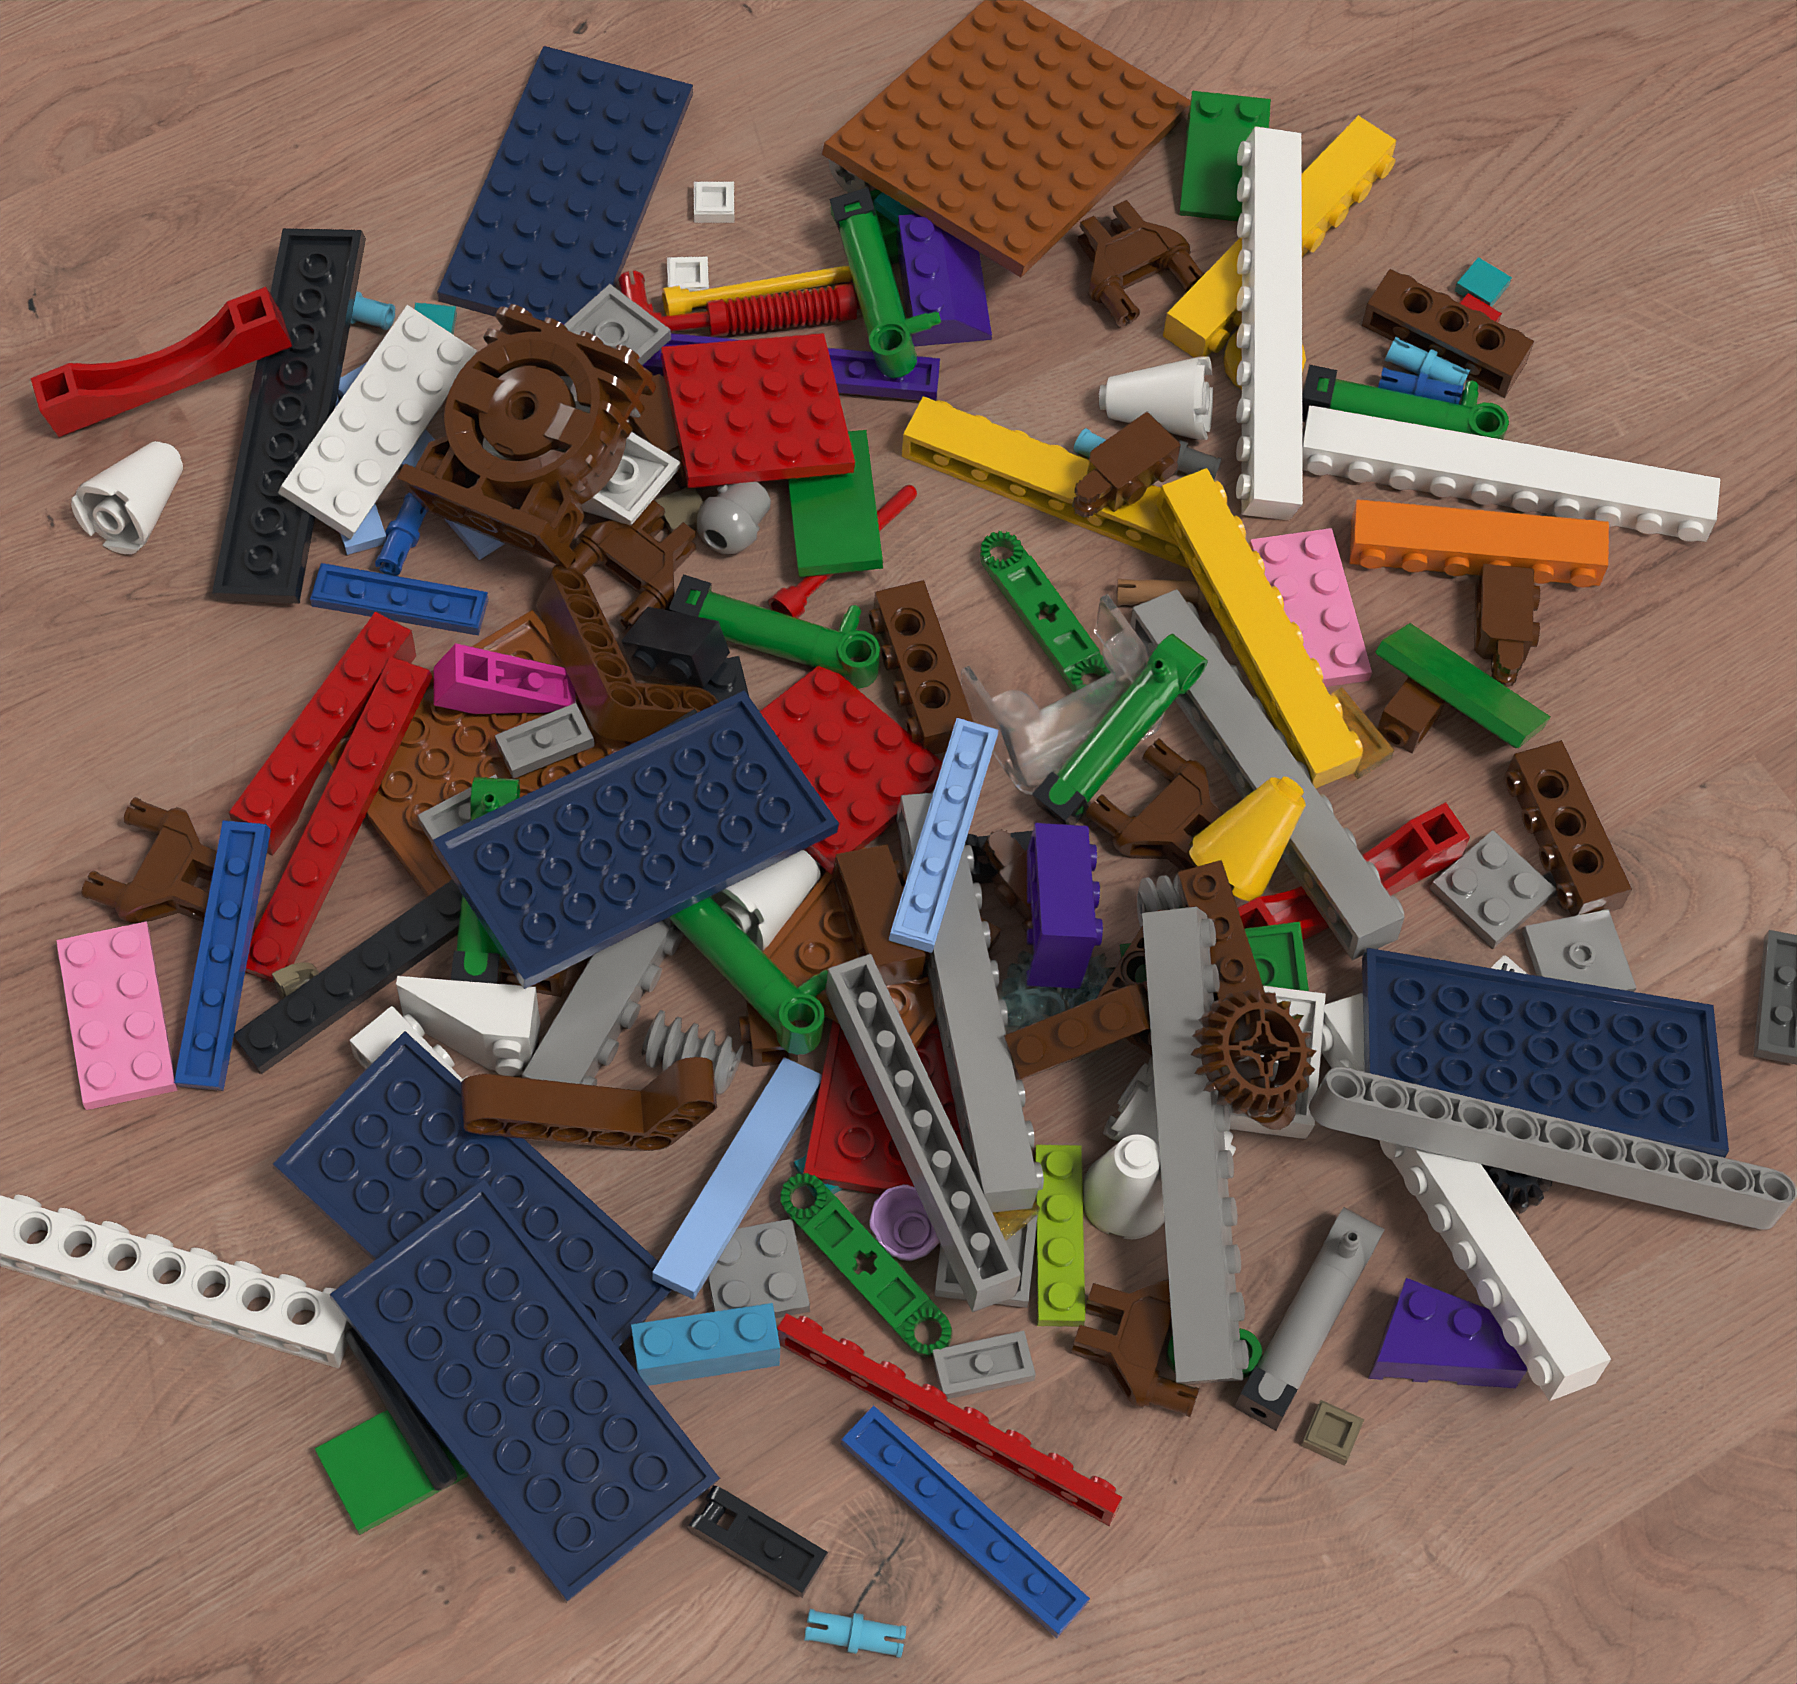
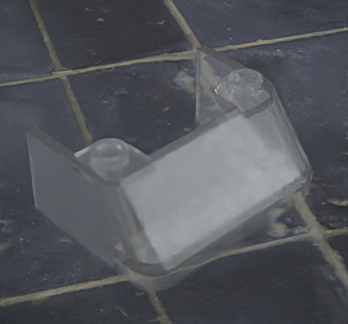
(1042, 740)

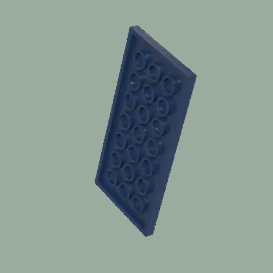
(566, 187)
(634, 838)
(1548, 1047)
(400, 1154)
(525, 1389)

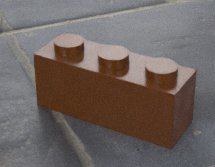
(870, 894)
(1080, 1030)

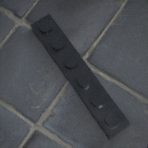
(352, 978)

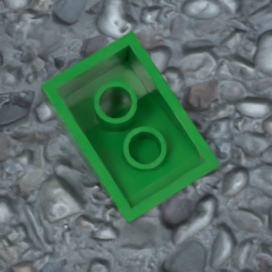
(1212, 142)

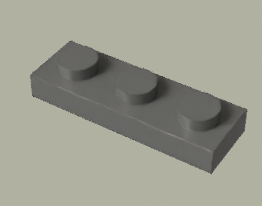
(1777, 999)

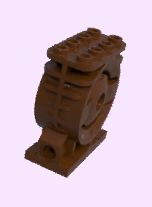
(540, 493)

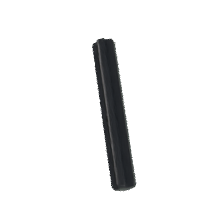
(405, 1415)

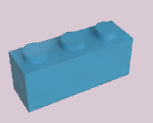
(706, 1344)

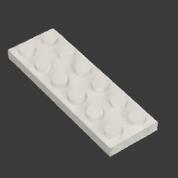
(377, 422)

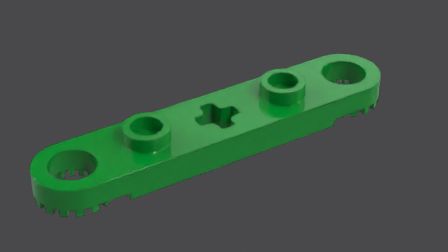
(1031, 591)
(843, 1239)

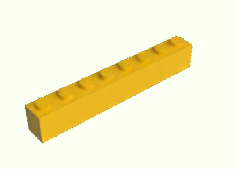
(1329, 187)
(1028, 473)
(1258, 627)

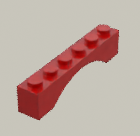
(89, 393)
(291, 770)
(1402, 859)

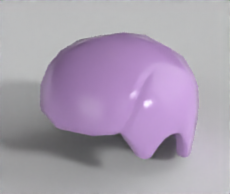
(902, 1224)

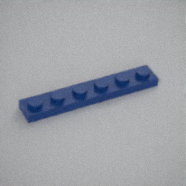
(222, 956)
(965, 1521)

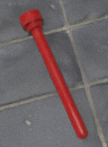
(794, 599)

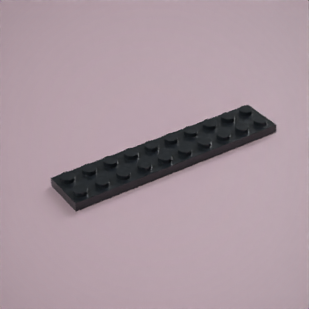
(289, 402)

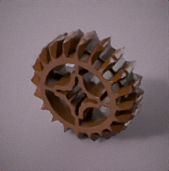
(1243, 1074)

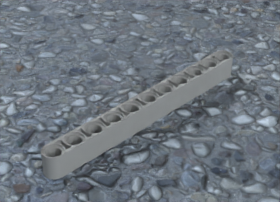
(1551, 1148)

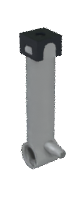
(1309, 1319)

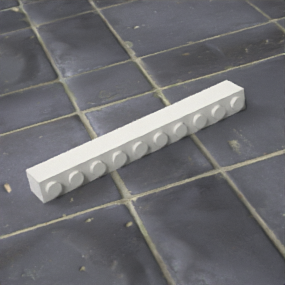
(1270, 324)
(1509, 474)
(1485, 1241)

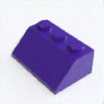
(943, 278)

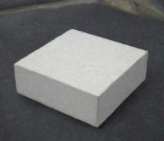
(713, 202)
(688, 272)

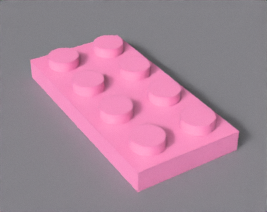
(1318, 600)
(116, 1015)

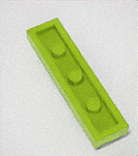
(1060, 1237)

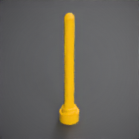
(681, 301)

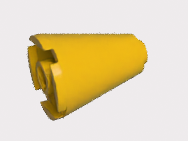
(1252, 836)

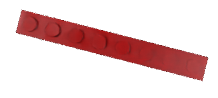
(337, 818)
(964, 1426)

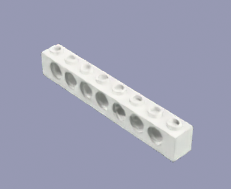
(182, 1300)

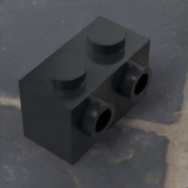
(675, 646)

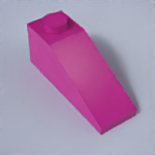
(499, 683)

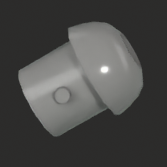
(732, 517)

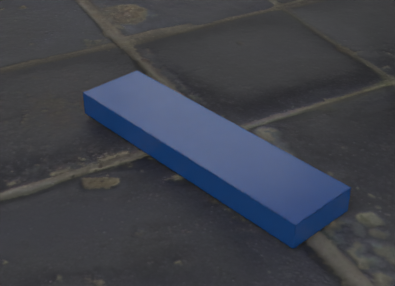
(399, 599)

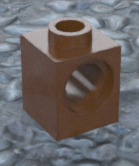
(1410, 715)

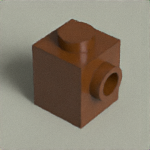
(762, 1039)

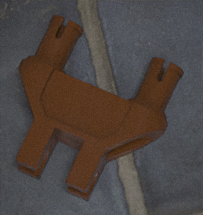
(1132, 256)
(637, 558)
(1170, 819)
(167, 873)
(1136, 1347)

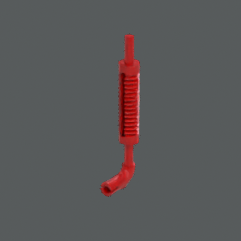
(753, 312)

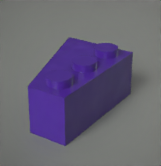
(1062, 904)
(1445, 1340)

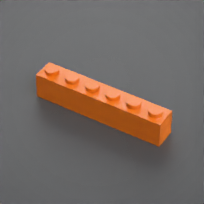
(1465, 539)

